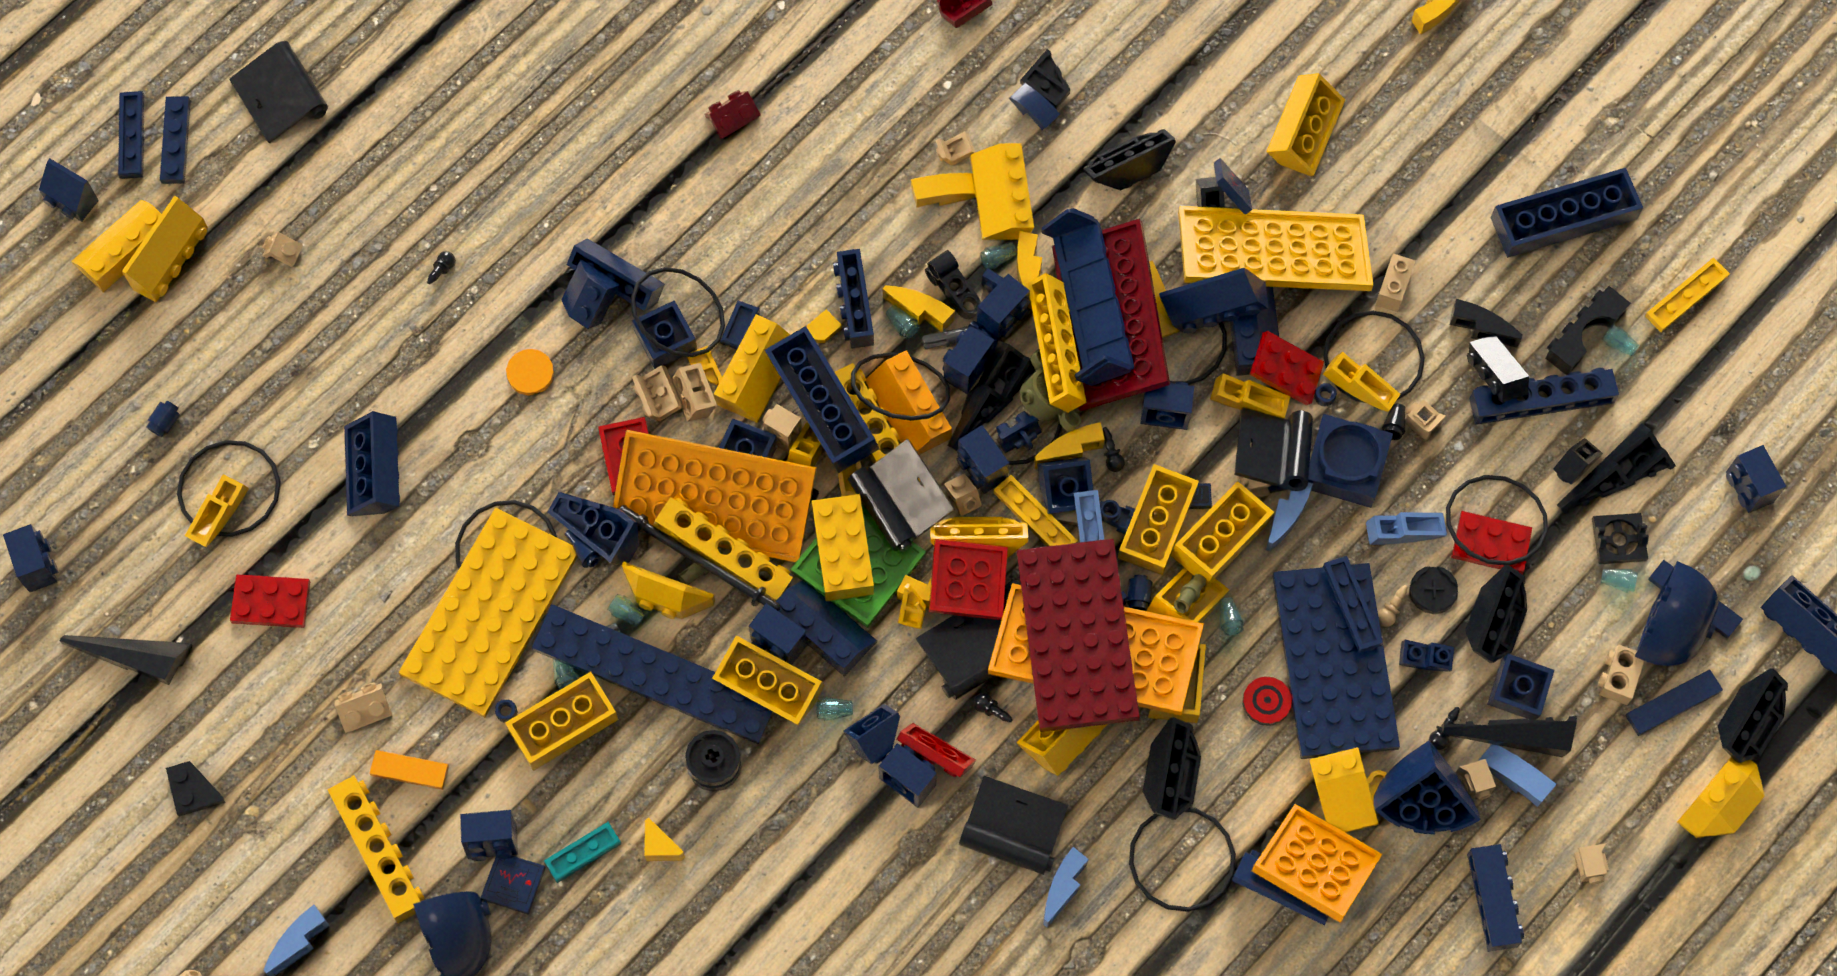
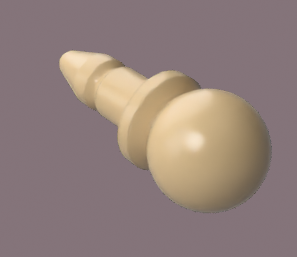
(1387, 615)

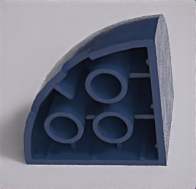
(1679, 618)
(1425, 794)
(456, 932)

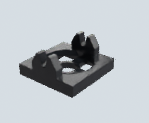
(1634, 520)

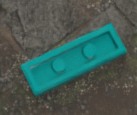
(582, 852)

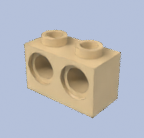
(1395, 282)
(694, 392)
(784, 425)
(1626, 676)

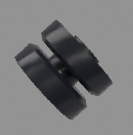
(711, 746)

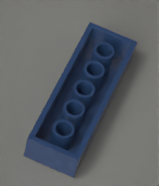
(1566, 212)
(822, 399)

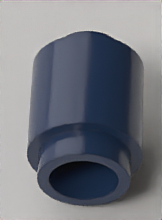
(163, 418)
(1139, 592)

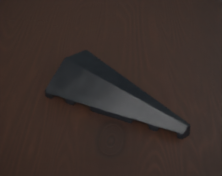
(995, 389)
(1630, 461)
(150, 658)
(1536, 736)

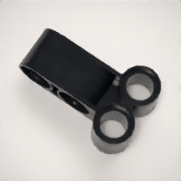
(944, 271)

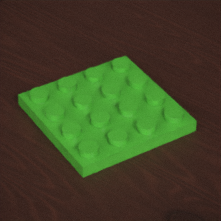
(887, 572)

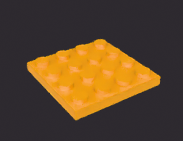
(1317, 863)

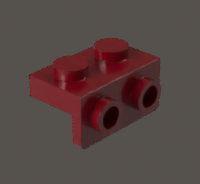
(960, 11)
(732, 113)

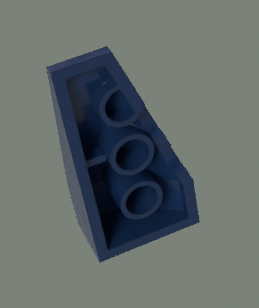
(599, 526)

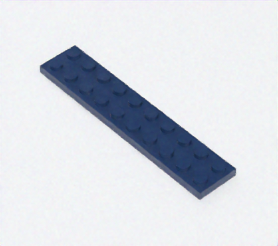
(649, 673)

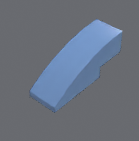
(1287, 515)
(1405, 528)
(1518, 774)
(1064, 884)
(295, 941)

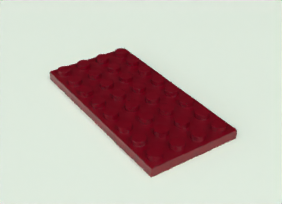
(1136, 296)
(1077, 635)

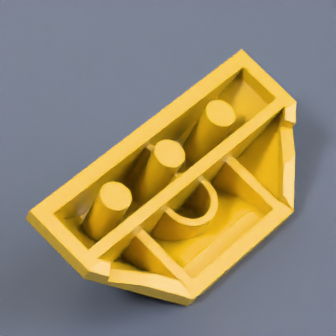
(982, 530)
(665, 594)
(1725, 800)

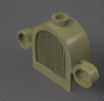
(1036, 399)

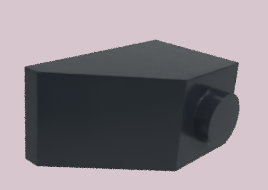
(1209, 193)
(1577, 461)

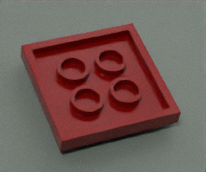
(968, 579)

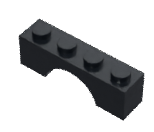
(1604, 311)

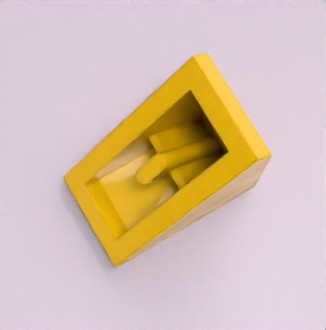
(659, 846)

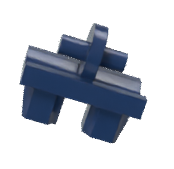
(1019, 434)

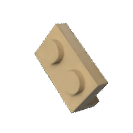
(657, 393)
(362, 707)

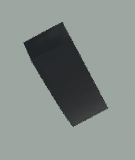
(1484, 323)

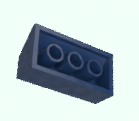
(1215, 300)
(1247, 333)
(371, 465)
(1806, 620)
(827, 627)
(1254, 882)

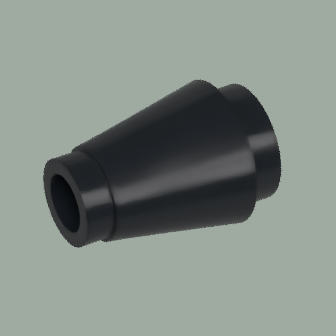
(1395, 421)

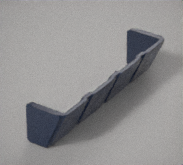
(1090, 296)

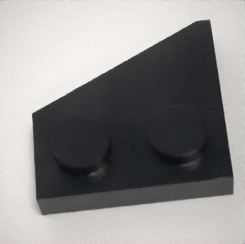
(1047, 80)
(191, 789)

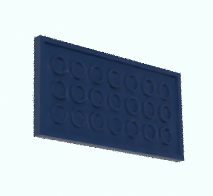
(1336, 692)

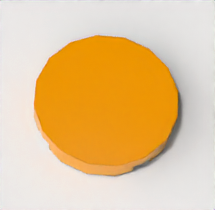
(530, 372)

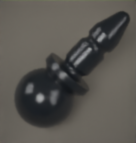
(444, 262)
(1114, 461)
(984, 704)
(1436, 738)

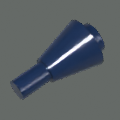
(586, 555)

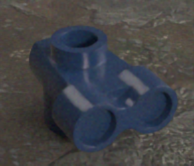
(1120, 516)

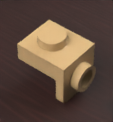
(955, 149)
(282, 248)
(963, 494)

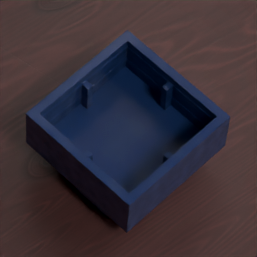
(1348, 460)

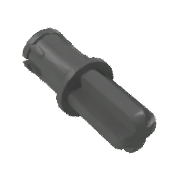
(942, 338)

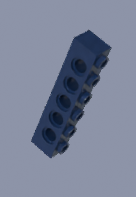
(1604, 393)

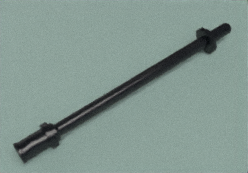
(758, 596)

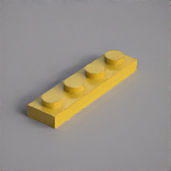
(1687, 294)
(1033, 513)

